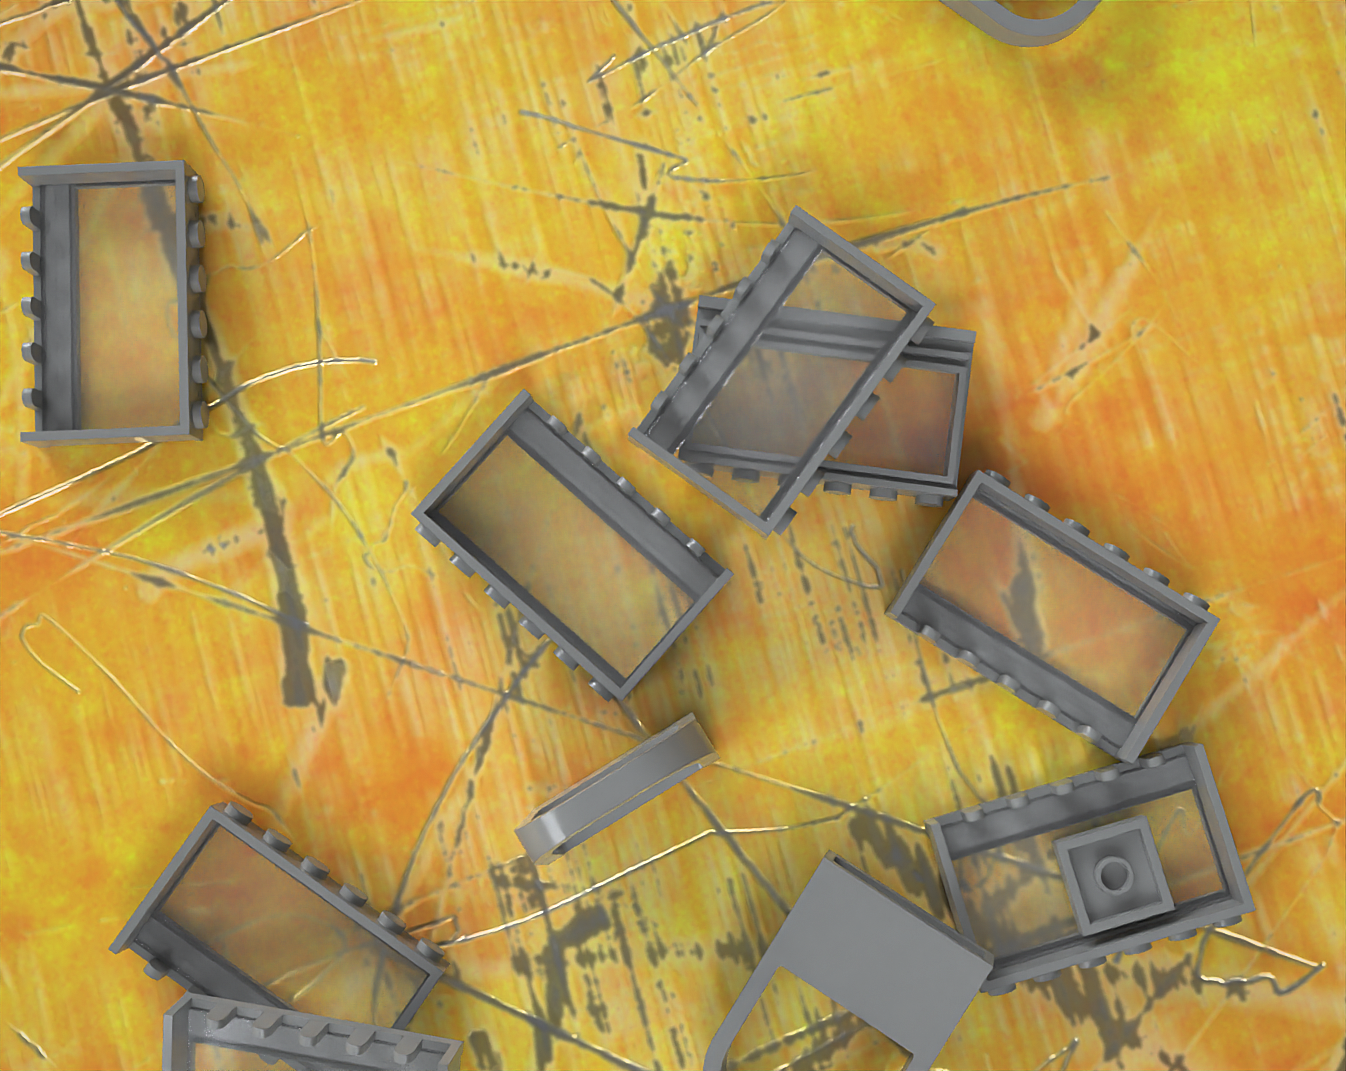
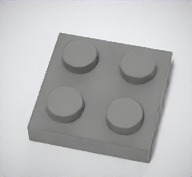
(1113, 875)

